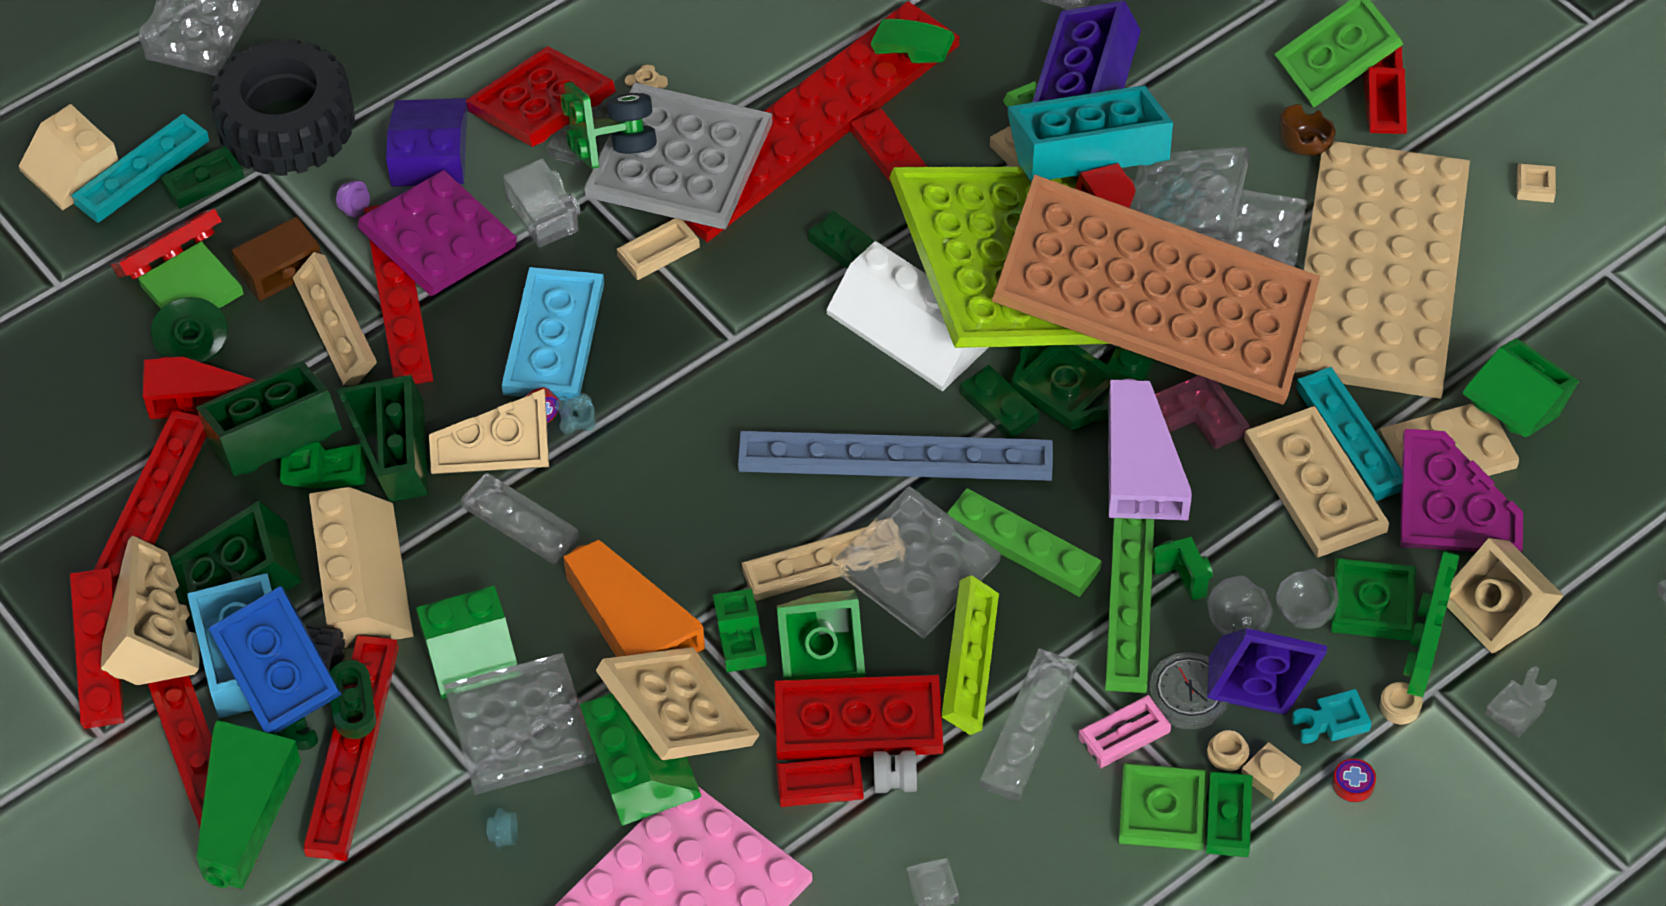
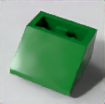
(1521, 388)

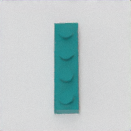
(140, 168)
(1352, 432)

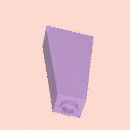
(1142, 458)

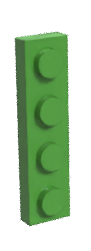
(1026, 543)

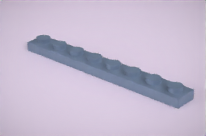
(895, 455)

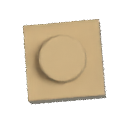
(1271, 771)

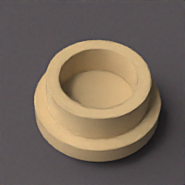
(1228, 751)

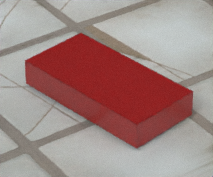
(820, 781)

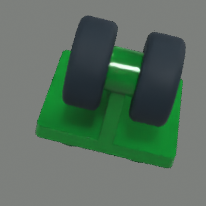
(624, 123)

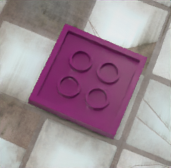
(437, 232)

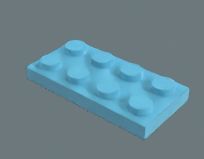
(553, 332)

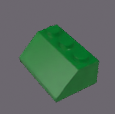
(633, 771)

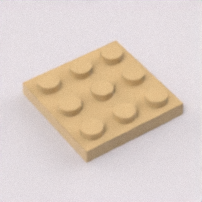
(677, 703)

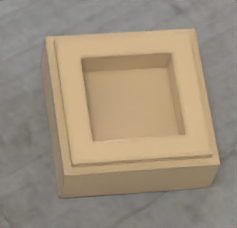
(1536, 183)

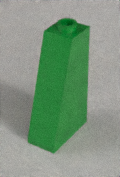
(241, 800)

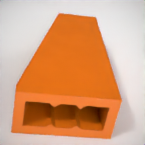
(627, 606)

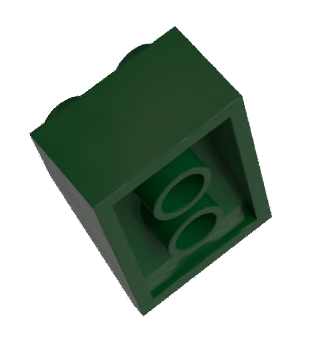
(236, 550)

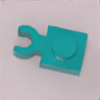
(1337, 714)

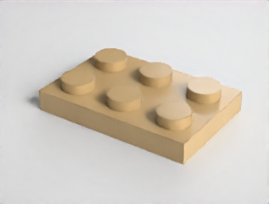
(1474, 431)

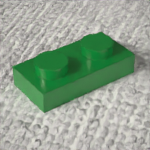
(1229, 814)

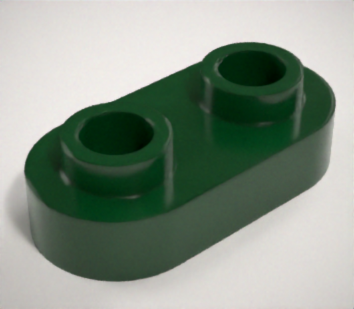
(353, 702)

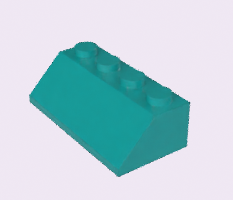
(1090, 132)

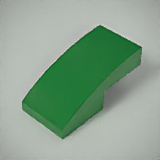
(919, 40)
(322, 468)
(739, 630)

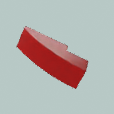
(1386, 95)

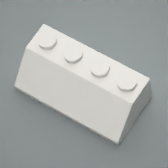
(898, 313)

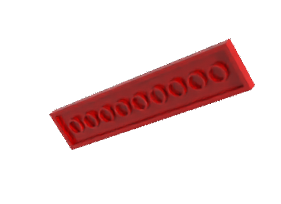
(821, 111)

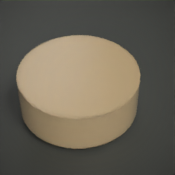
(1398, 705)

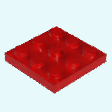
(529, 96)

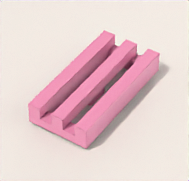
(1131, 744)

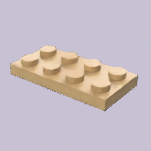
(1316, 481)

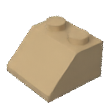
(66, 155)
(1501, 594)

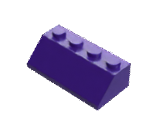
(1089, 52)

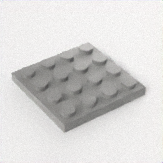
(696, 166)

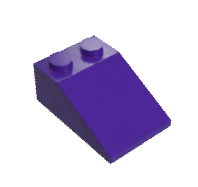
(426, 140)
(1261, 669)

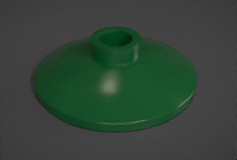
(188, 318)

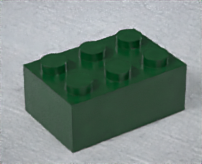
(269, 418)

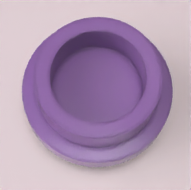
(353, 198)

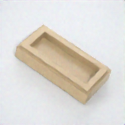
(658, 248)

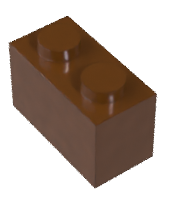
(274, 258)

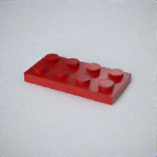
(858, 717)

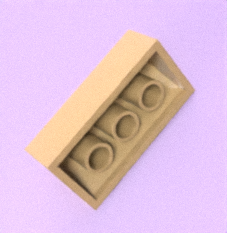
(360, 565)

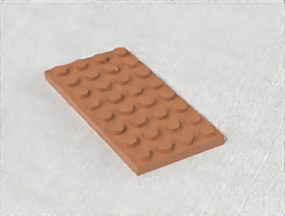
(1157, 289)

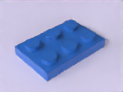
(275, 661)

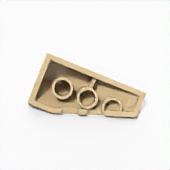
(146, 624)

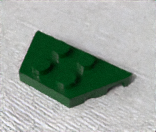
(1065, 383)

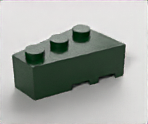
(392, 432)

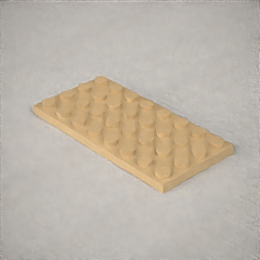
(1386, 267)

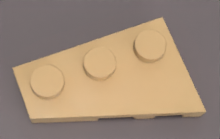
(497, 440)

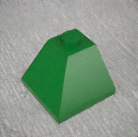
(821, 637)

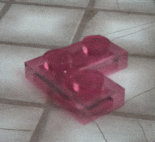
(1207, 405)

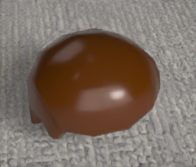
(1305, 132)

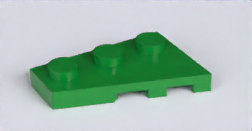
(1427, 634)

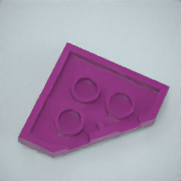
(1450, 498)

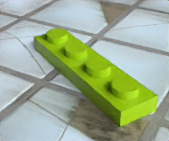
(970, 655)

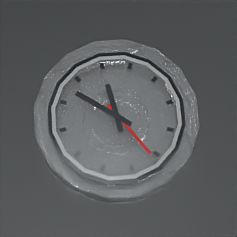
(1180, 691)

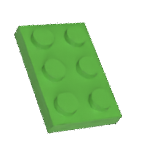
(1338, 49)

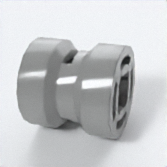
(895, 771)

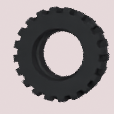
(275, 74)

